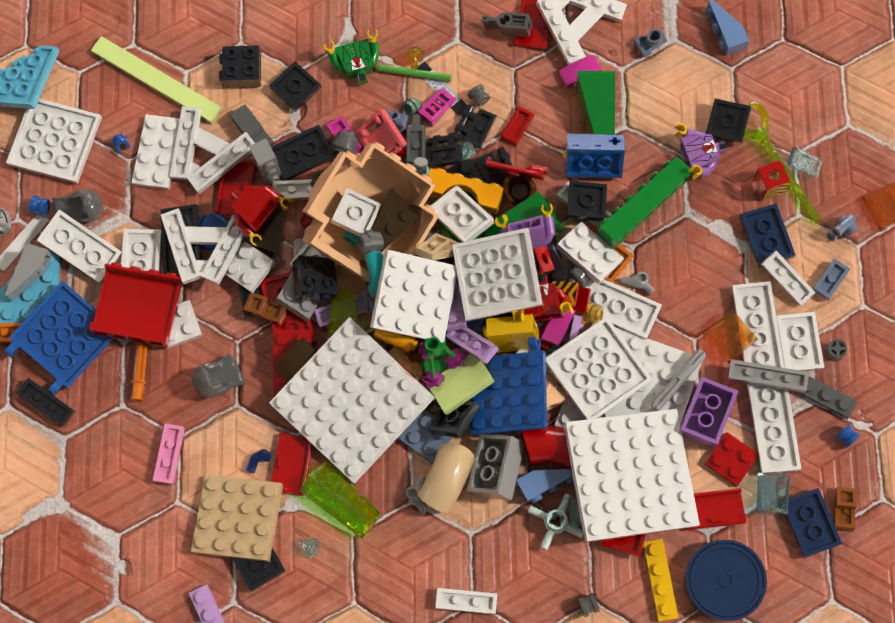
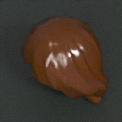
(518, 188)

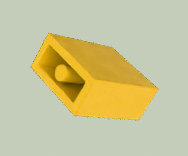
(510, 334)

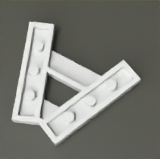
(568, 35)
(189, 136)
(181, 237)

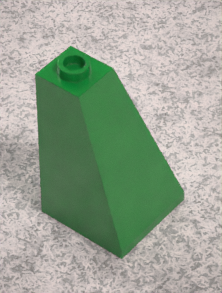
(597, 100)
(527, 209)

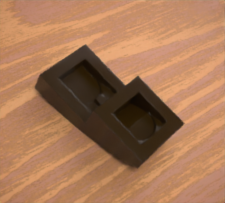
(295, 359)

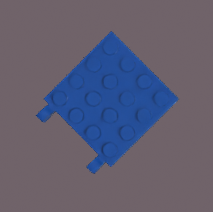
(60, 336)
(516, 397)

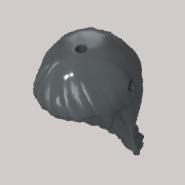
(81, 205)
(217, 377)

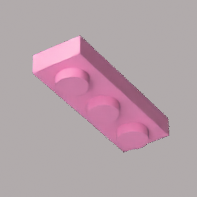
(168, 454)

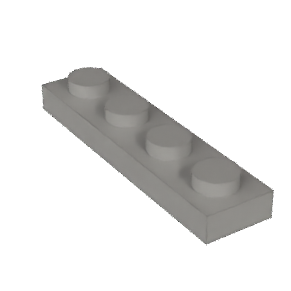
(768, 375)

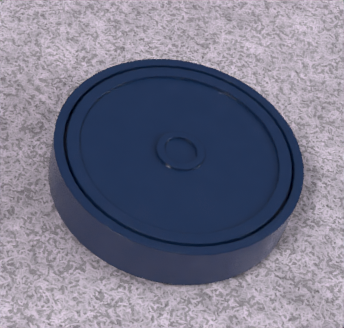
(725, 581)

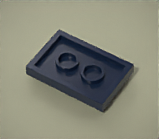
(767, 233)
(812, 523)

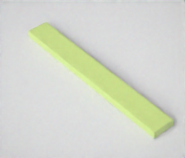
(155, 78)

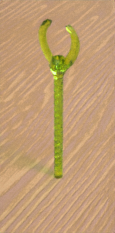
(761, 135)

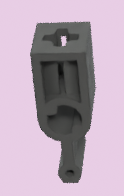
(509, 24)
(248, 123)

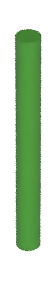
(415, 73)

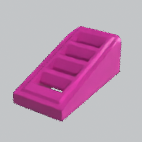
(432, 120)

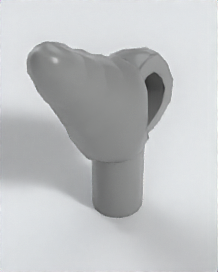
(639, 281)
(412, 494)

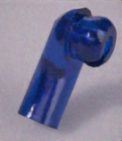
(261, 455)

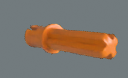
(139, 374)

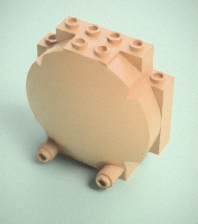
(372, 176)

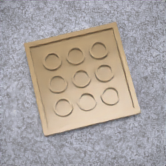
(237, 518)

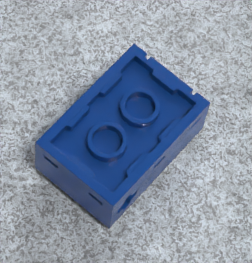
(594, 155)

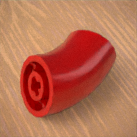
(547, 446)

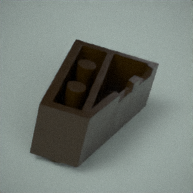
(393, 217)
(271, 232)

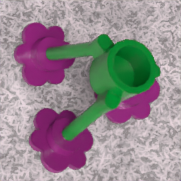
(430, 349)

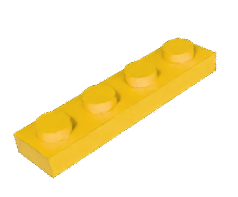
(660, 580)

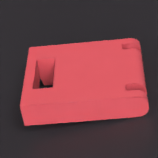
(386, 134)

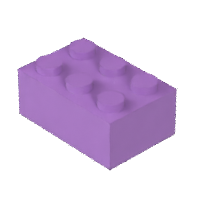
(708, 412)

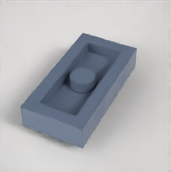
(831, 279)

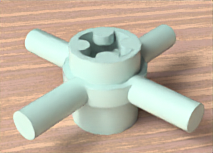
(552, 529)

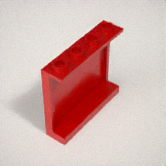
(137, 305)

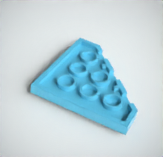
(26, 78)
(21, 307)

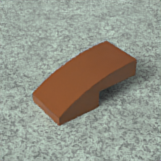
(265, 308)
(845, 508)

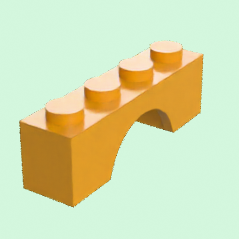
(487, 195)

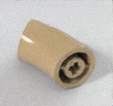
(446, 477)

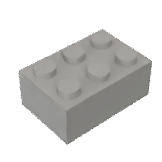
(495, 467)

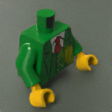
(355, 58)

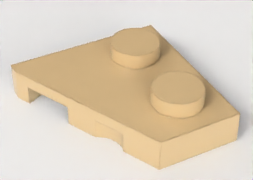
(436, 248)

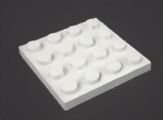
(54, 140)
(497, 274)
(414, 296)
(598, 369)

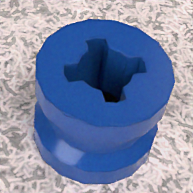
(39, 206)
(847, 436)

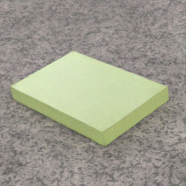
(462, 384)

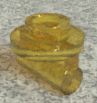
(415, 56)
(594, 313)

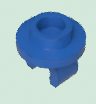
(118, 140)

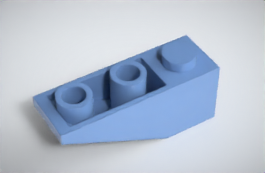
(730, 31)
(540, 482)

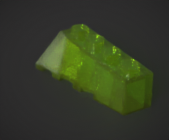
(340, 499)

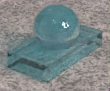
(804, 162)

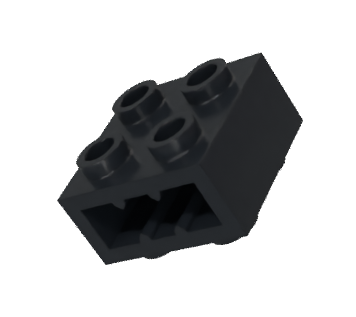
(240, 66)
(314, 278)

